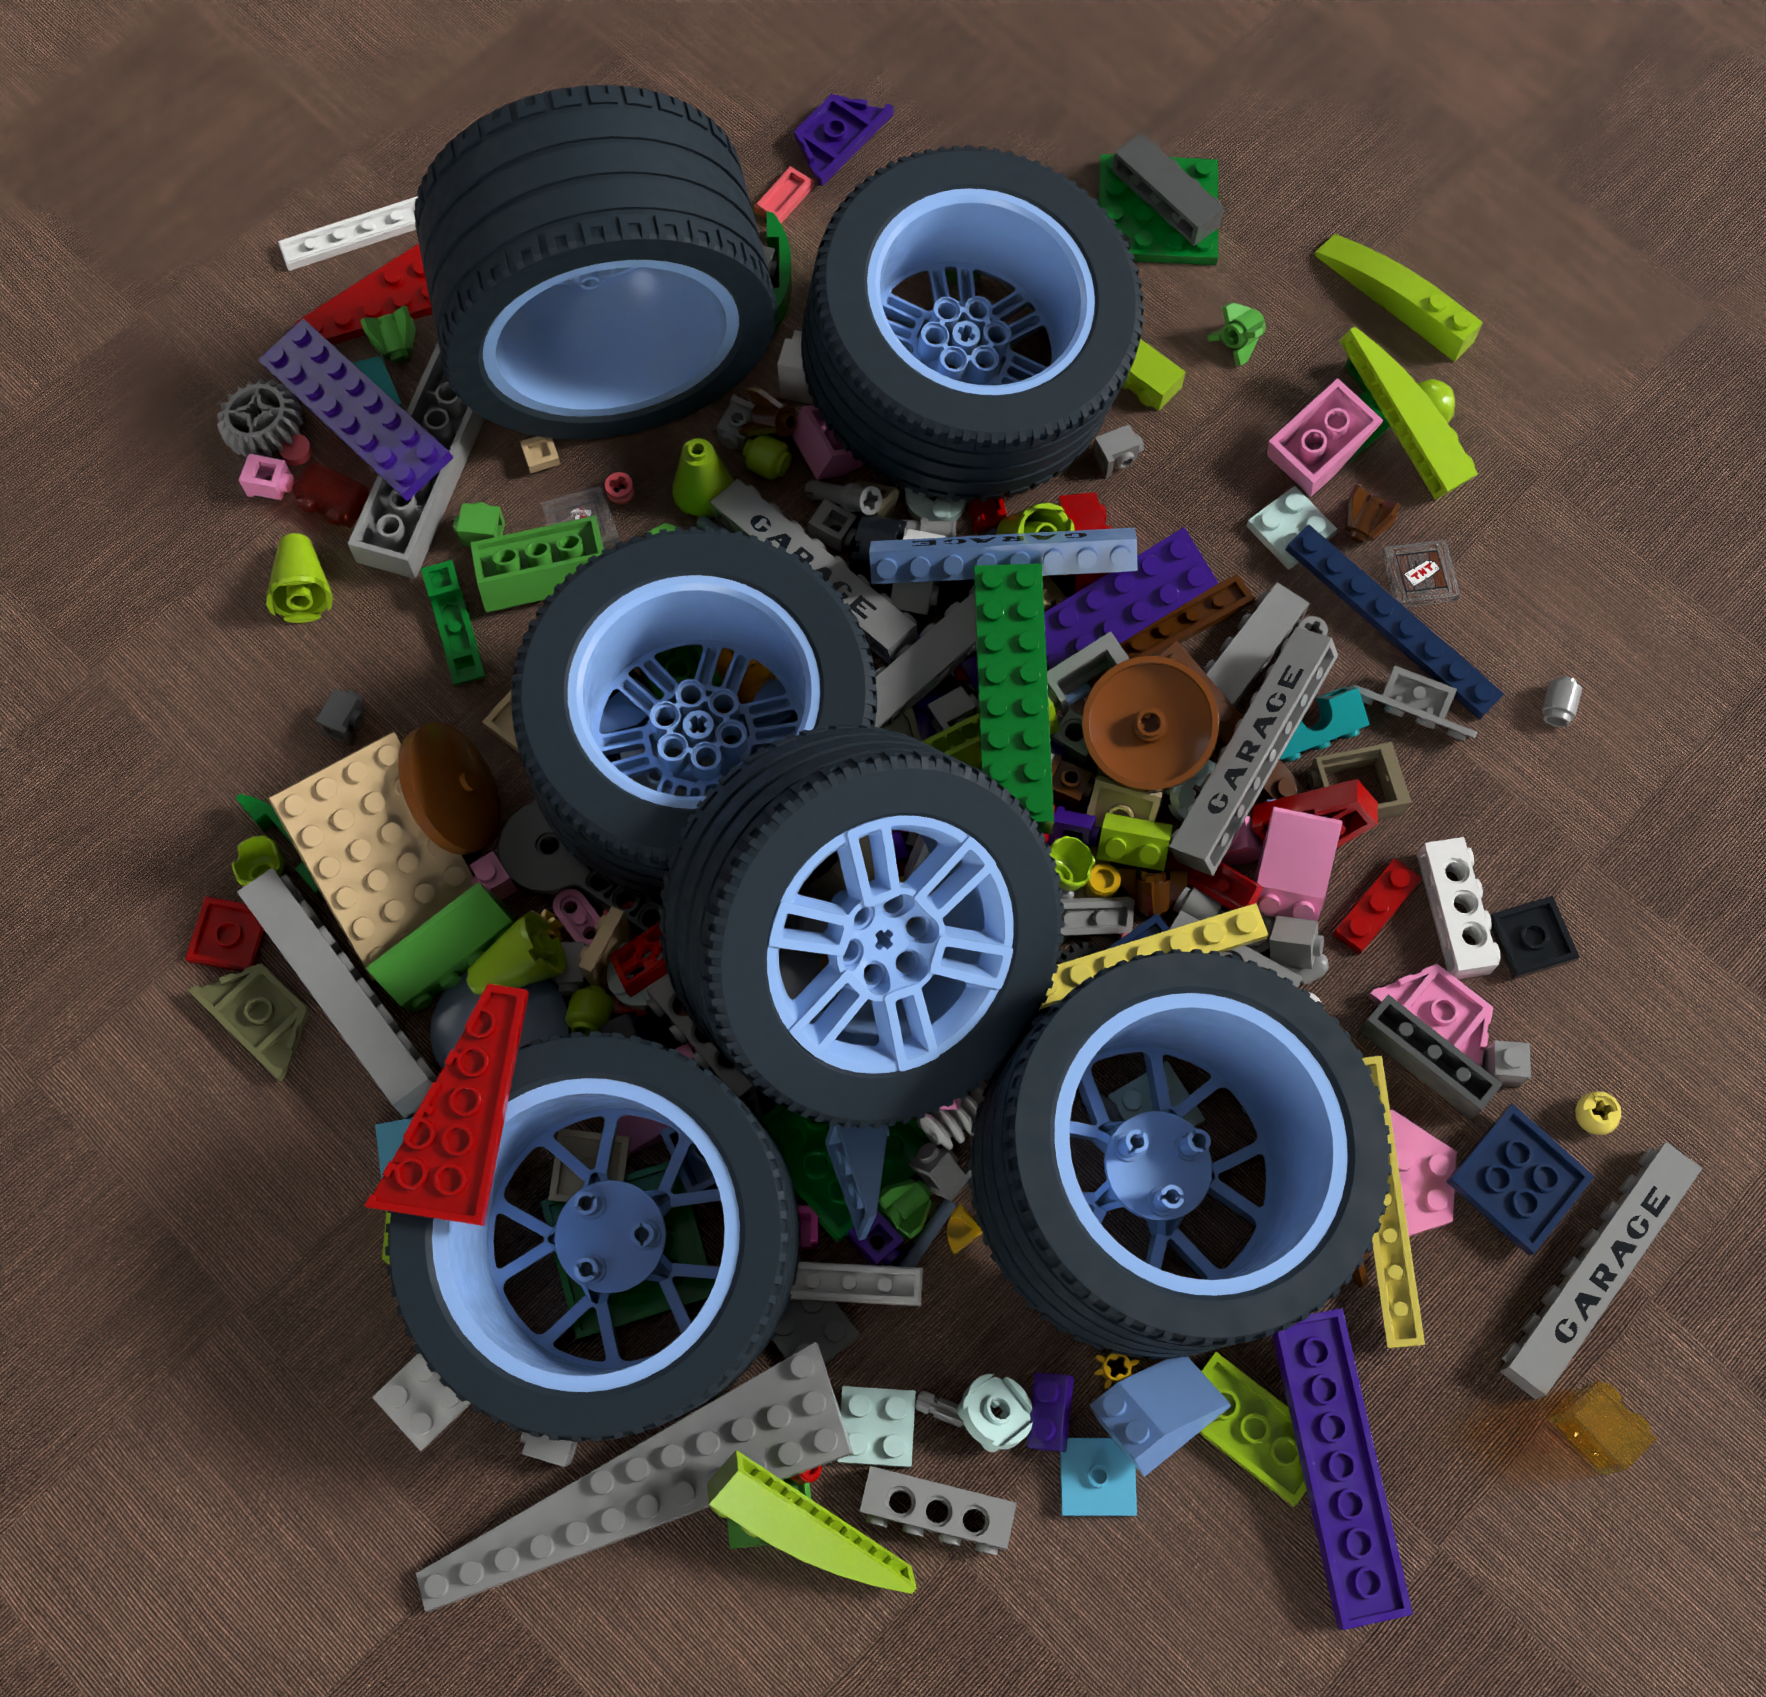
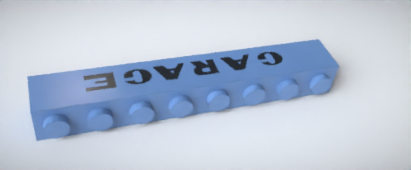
(956, 556)

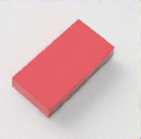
(785, 194)

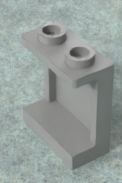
(1081, 668)

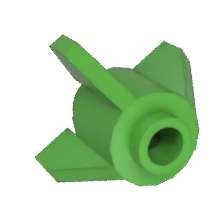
(1240, 331)
(392, 334)
(905, 1206)

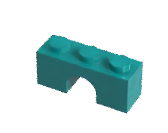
(1339, 716)

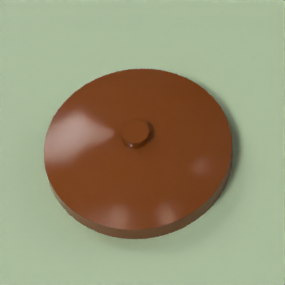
(1150, 723)
(449, 788)

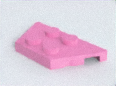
(1445, 1007)
(1423, 1171)

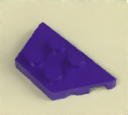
(838, 132)

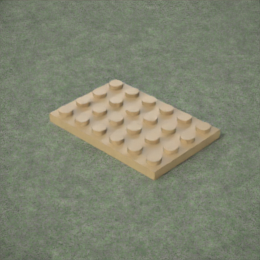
(369, 850)

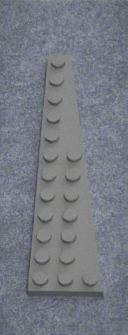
(776, 1419)

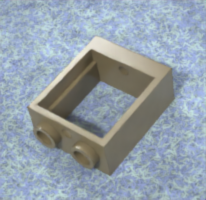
(1387, 769)

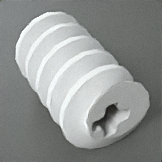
(950, 1123)

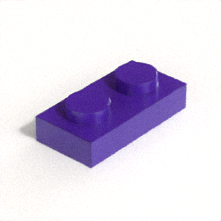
(1050, 1412)

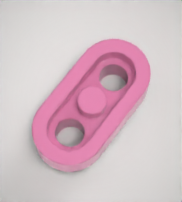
(580, 921)

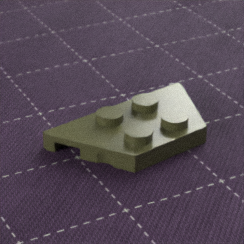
(258, 1014)

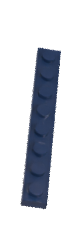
(1394, 621)

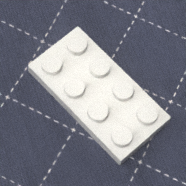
(419, 1402)

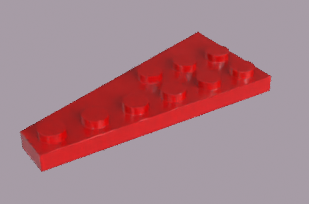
(376, 295)
(457, 1131)

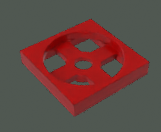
(631, 957)

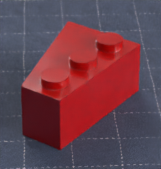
(1086, 515)
(1341, 801)

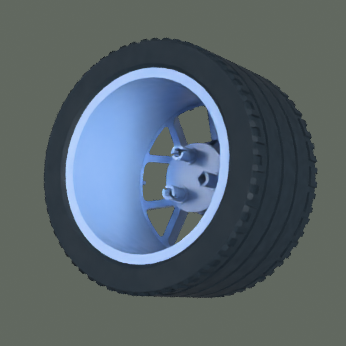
(593, 263)
(1313, 1125)
(607, 1243)

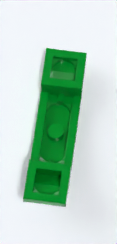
(777, 239)
(453, 623)
(265, 818)

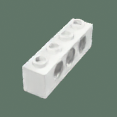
(1460, 958)

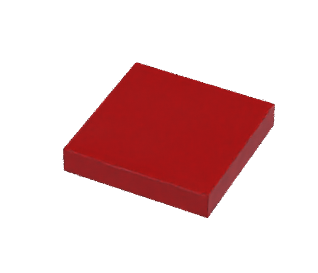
(225, 936)

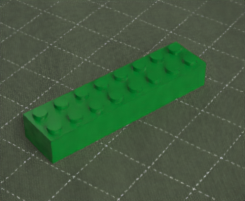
(1014, 685)

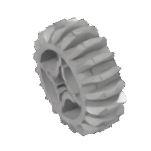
(254, 411)

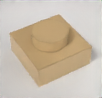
(540, 453)

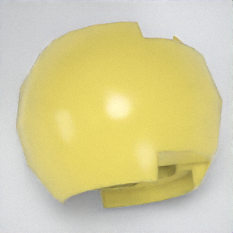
(1594, 1123)

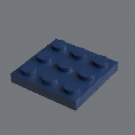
(1520, 1179)

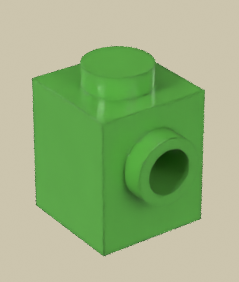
(478, 522)

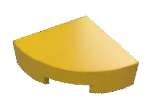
(961, 1229)

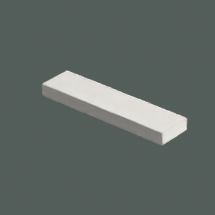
(858, 1283)

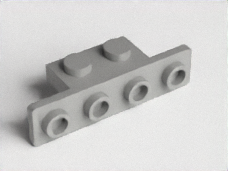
(1418, 697)

